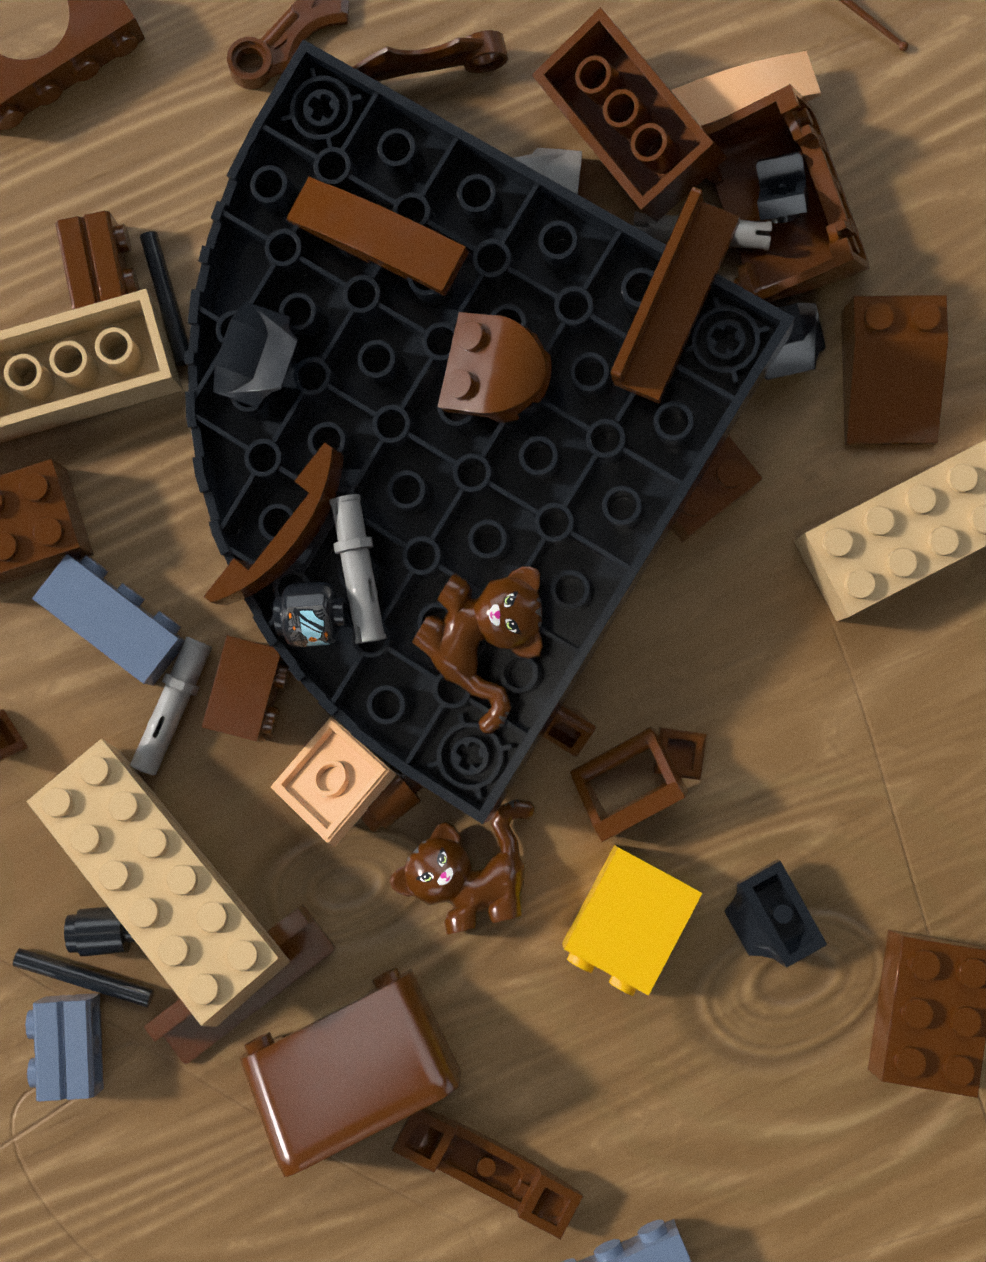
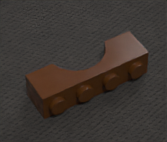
(93, 38)

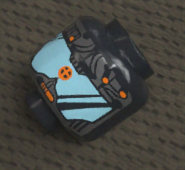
(310, 614)

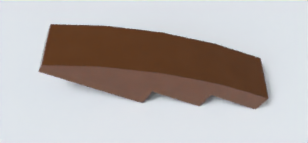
(378, 235)

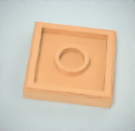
(333, 781)

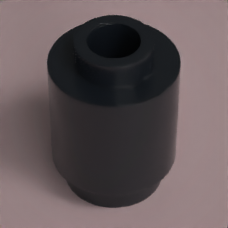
(96, 933)

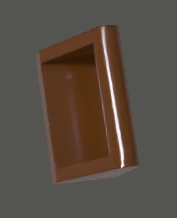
(643, 806)

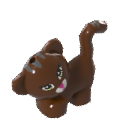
(503, 615)
(443, 874)

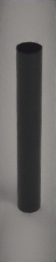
(165, 295)
(83, 977)

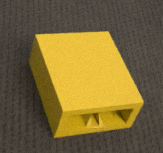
(630, 922)

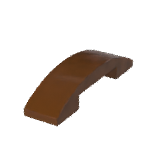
(321, 481)
(489, 1168)

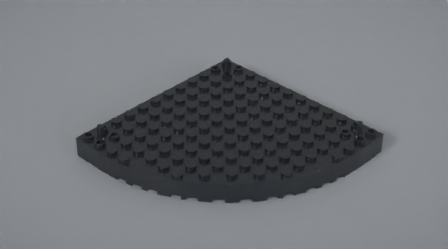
(566, 488)

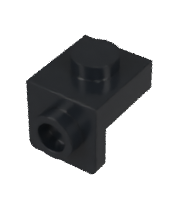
(782, 187)

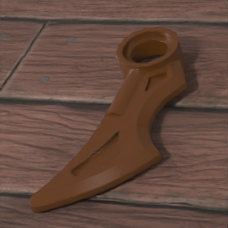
(283, 39)
(477, 52)

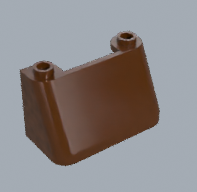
(821, 242)
(350, 1072)

